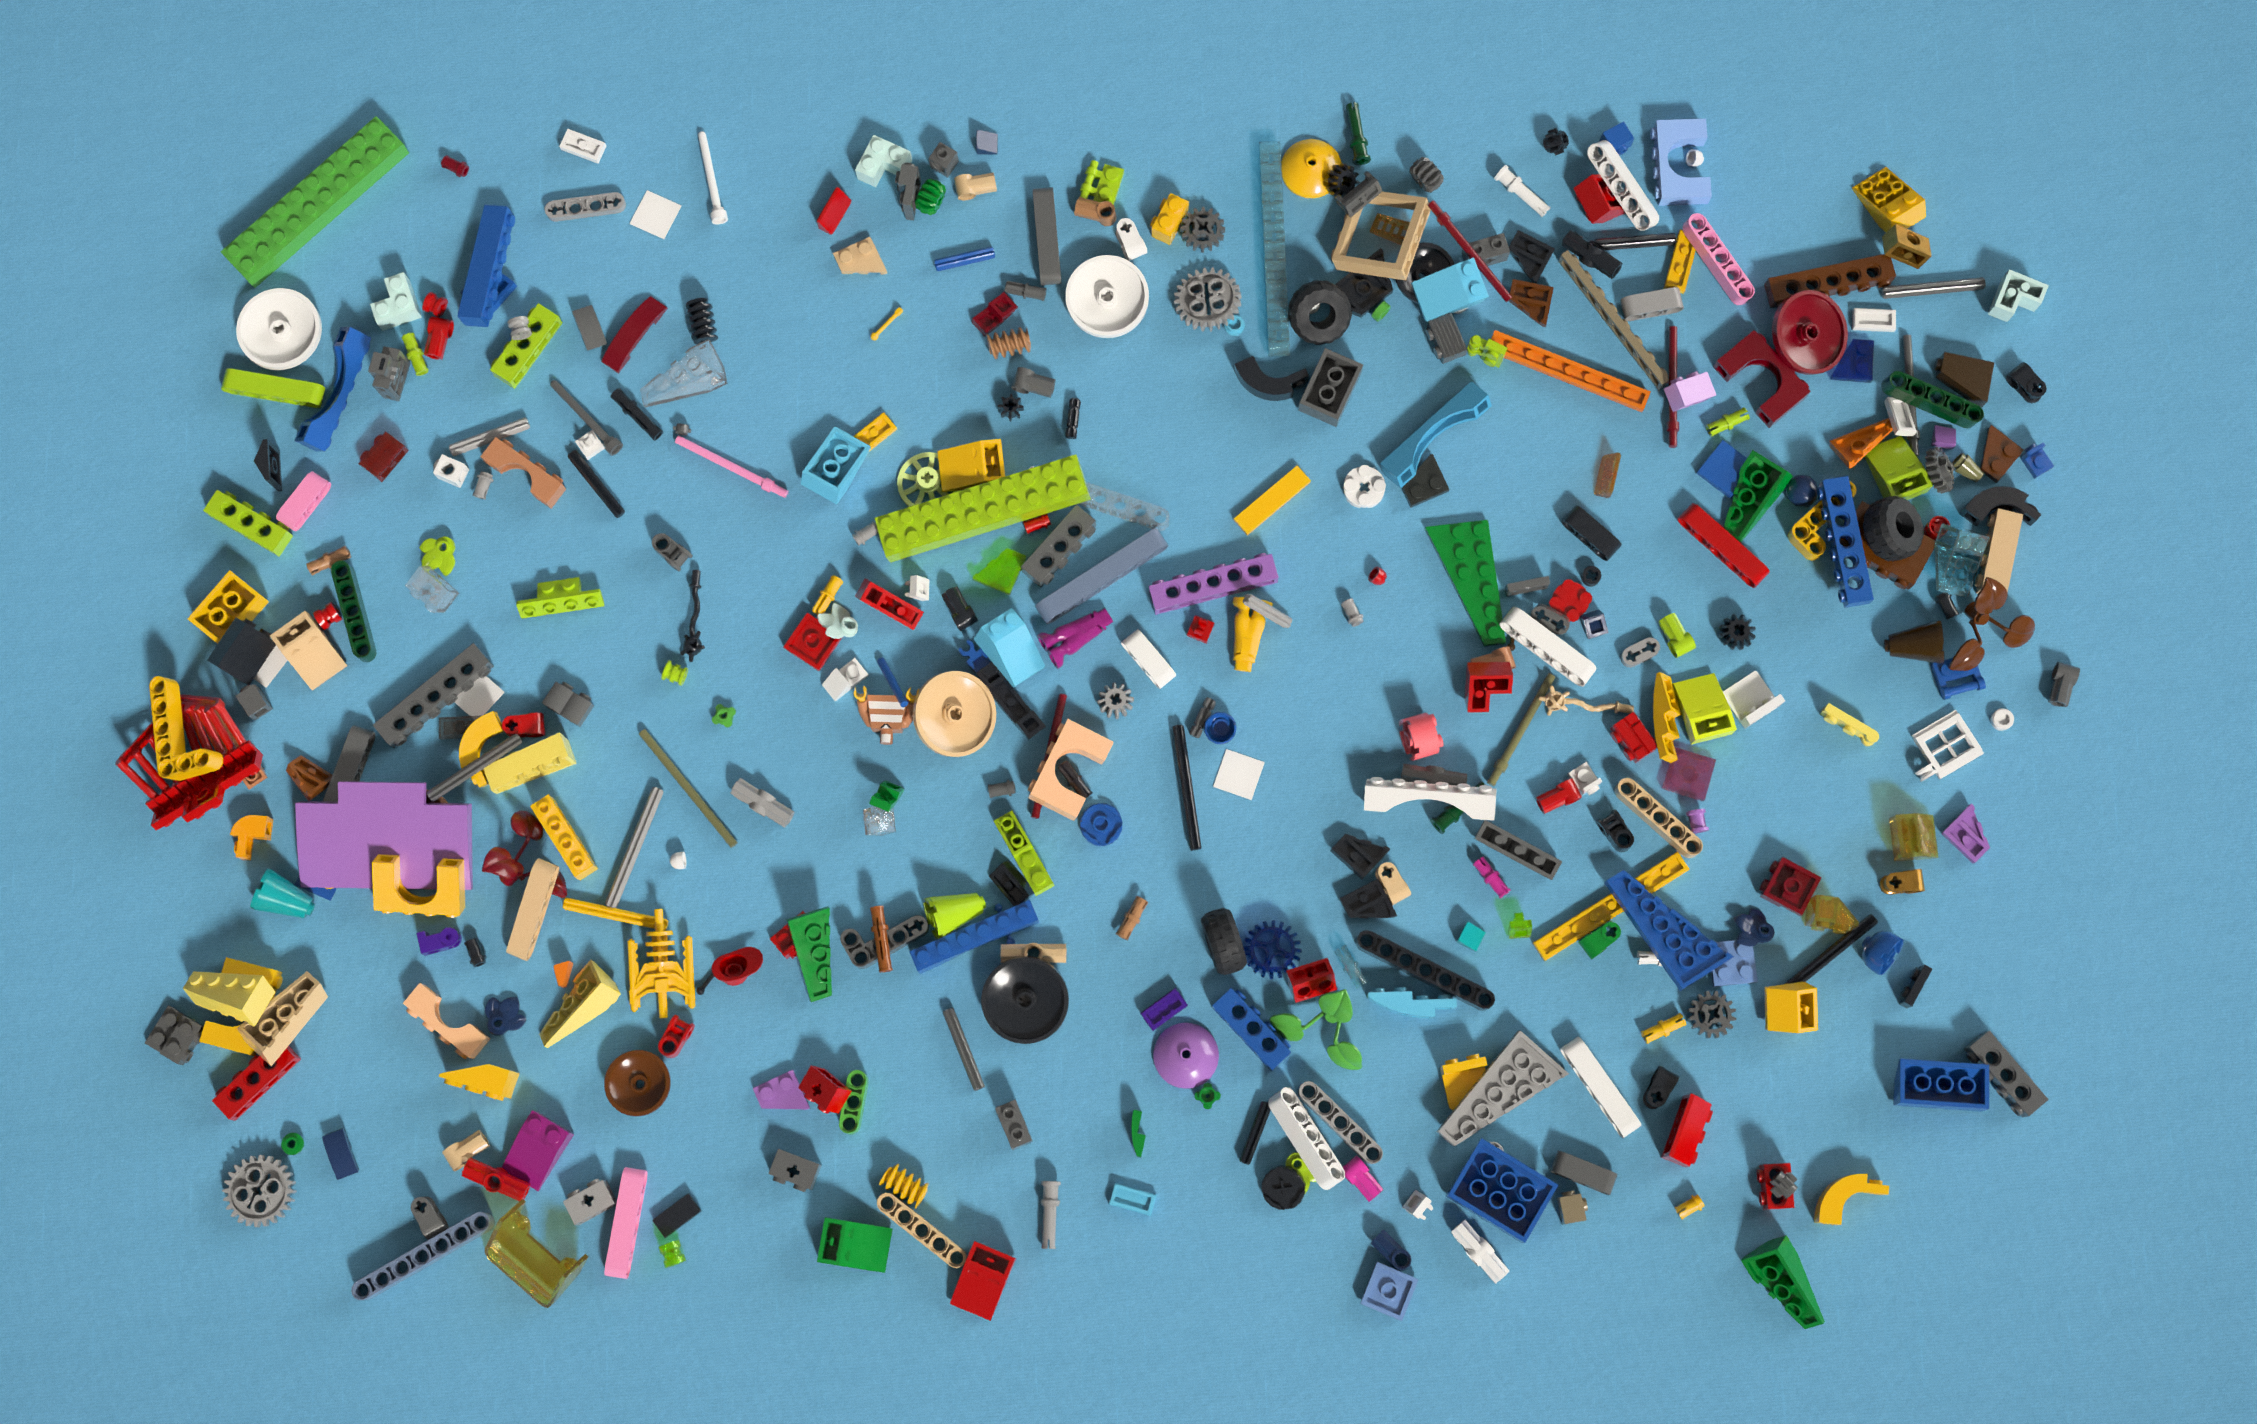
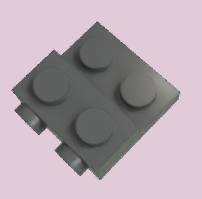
(909, 186)
(175, 1036)

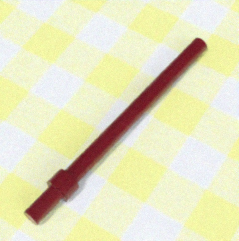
(1444, 219)
(1672, 425)
(1052, 738)

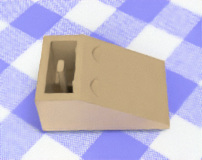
(308, 650)

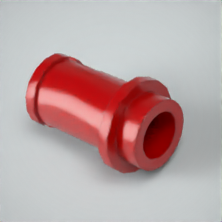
(1037, 523)

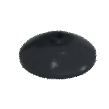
(1427, 260)

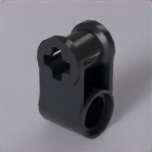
(2025, 381)
(1615, 830)
(1661, 1084)

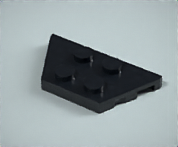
(1365, 290)

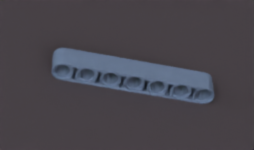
(1101, 576)
(412, 1259)

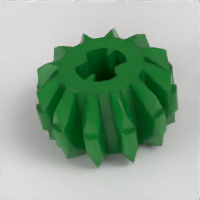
(930, 196)

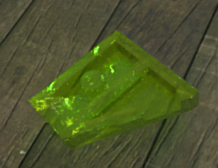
(1002, 572)

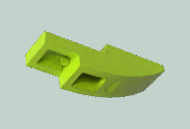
(1023, 853)

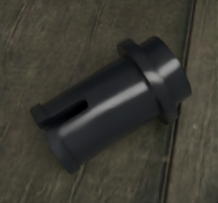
(1947, 605)
(475, 952)

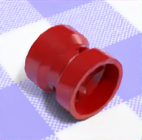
(1934, 523)
(327, 616)

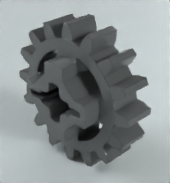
(1202, 239)
(1939, 470)
(1703, 1009)

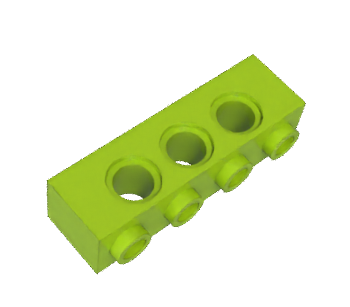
(526, 356)
(219, 507)

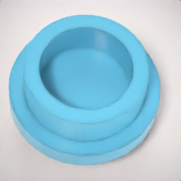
(1235, 327)

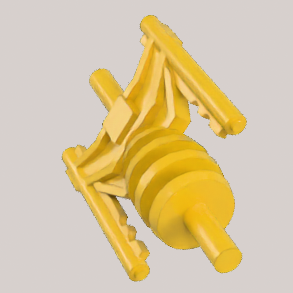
(661, 975)

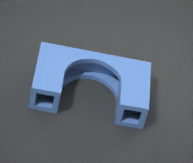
(1671, 187)

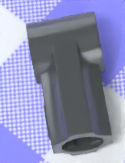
(1027, 381)
(2064, 679)

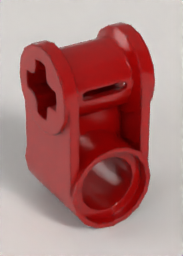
(527, 725)
(675, 1035)

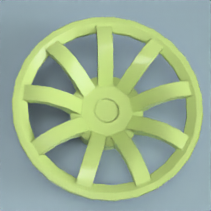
(926, 480)

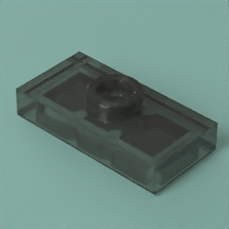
(454, 726)

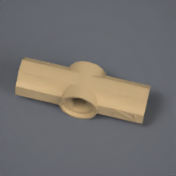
(1049, 952)

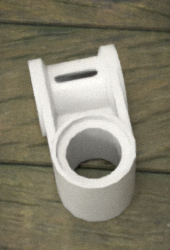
(1130, 242)

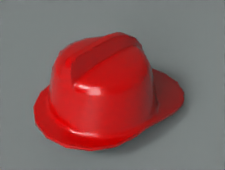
(737, 965)

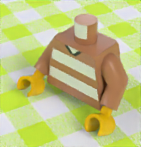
(885, 714)

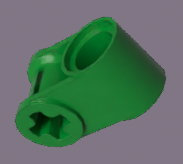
(1597, 940)

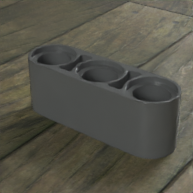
(1583, 1172)

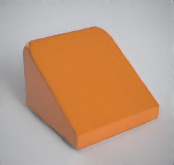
(563, 973)

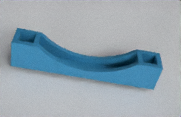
(1463, 407)

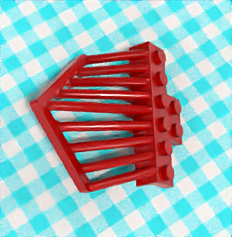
(200, 793)

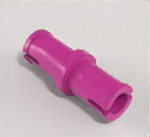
(1491, 877)

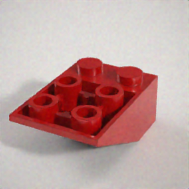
(982, 1280)

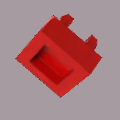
(1200, 629)

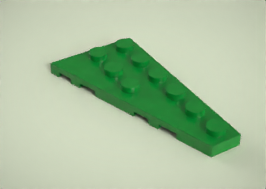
(1471, 568)

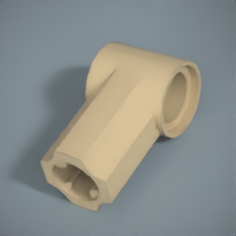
(970, 186)
(459, 1153)

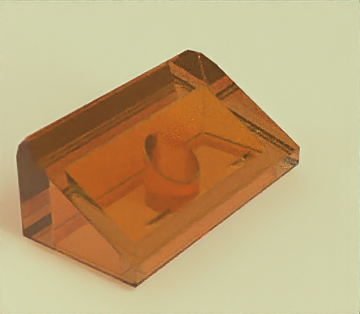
(1607, 475)

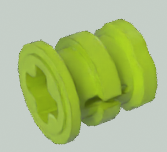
(674, 673)

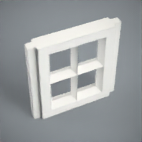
(1937, 728)

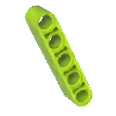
(273, 388)

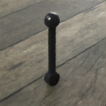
(700, 990)

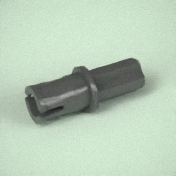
(1025, 290)

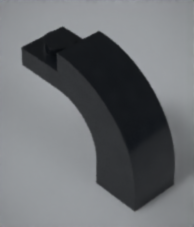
(1267, 387)
(2002, 498)

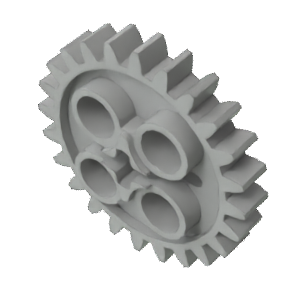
(1188, 302)
(275, 1202)

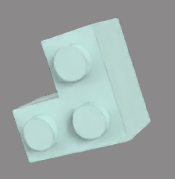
(878, 157)
(2016, 291)
(401, 305)

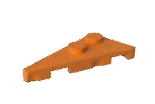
(1857, 444)

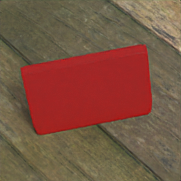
(833, 211)

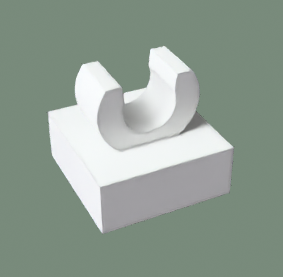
(590, 445)
(918, 588)
(1417, 1205)

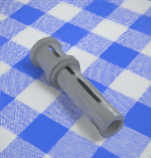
(1050, 1202)

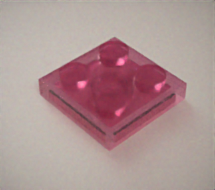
(1689, 774)

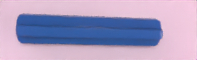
(964, 258)

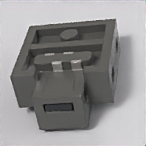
(389, 372)

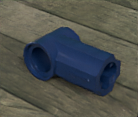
(1389, 1249)

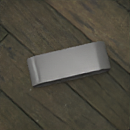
(1652, 304)

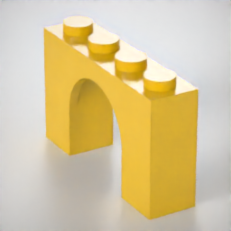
(392, 896)
(227, 1036)

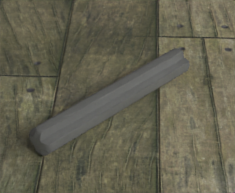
(963, 1049)

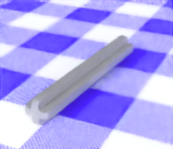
(488, 436)

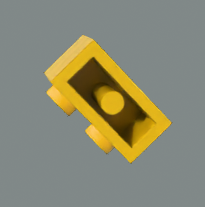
(1169, 219)

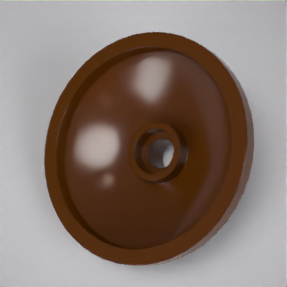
(622, 1081)

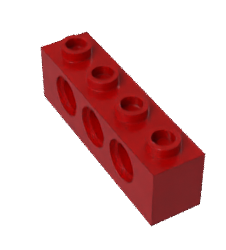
(225, 1096)

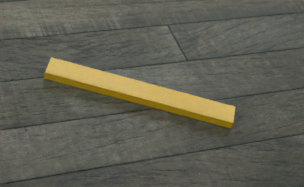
(1606, 908)

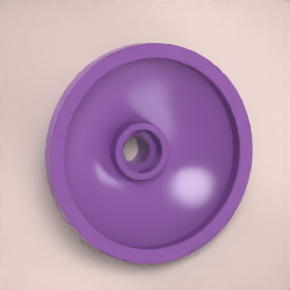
(1181, 1071)

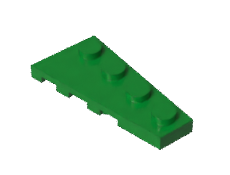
(812, 946)

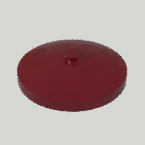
(1809, 332)

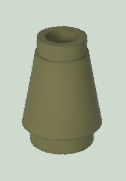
(1967, 467)

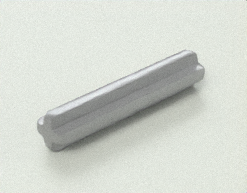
(1267, 610)

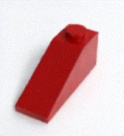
(889, 604)

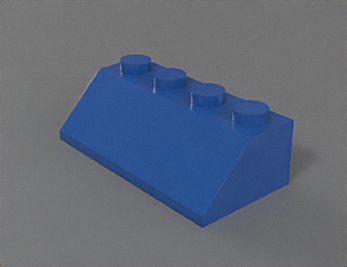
(1941, 1085)

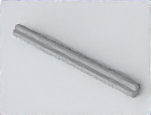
(634, 847)

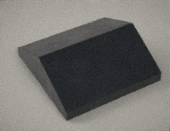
(269, 464)

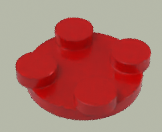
(1571, 599)

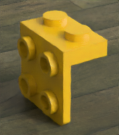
(1461, 1076)

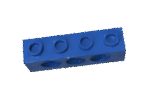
(1270, 1058)

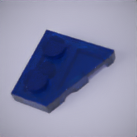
(1856, 362)

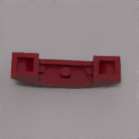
(632, 332)

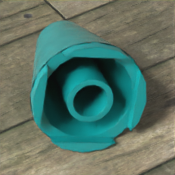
(281, 897)

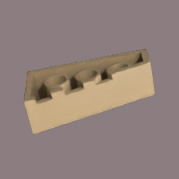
(284, 1018)

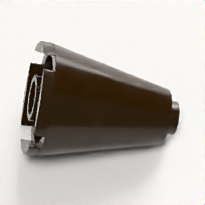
(1918, 643)

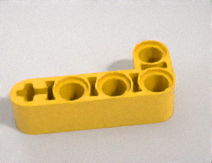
(1809, 530)

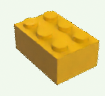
(226, 601)

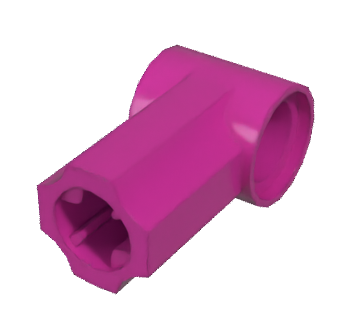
(1357, 1173)

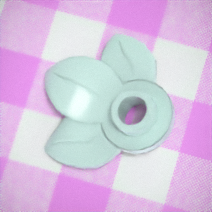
(838, 623)

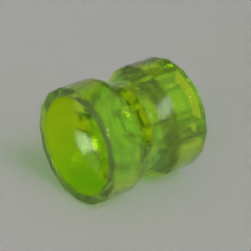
(672, 1253)

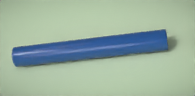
(892, 682)

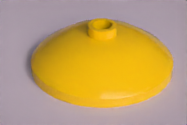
(1304, 178)

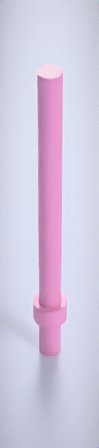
(766, 484)

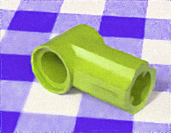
(1678, 639)

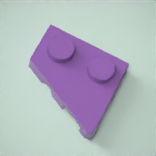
(781, 1093)

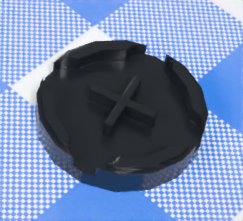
(1283, 1187)

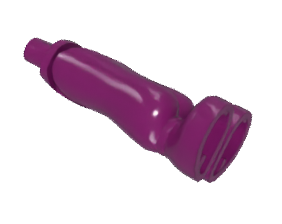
(1074, 635)

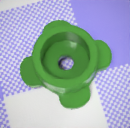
(720, 710)

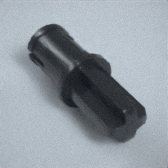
(1074, 779)

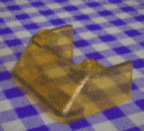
(528, 1261)

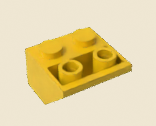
(1791, 1008)

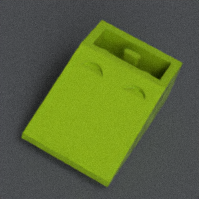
(1898, 470)

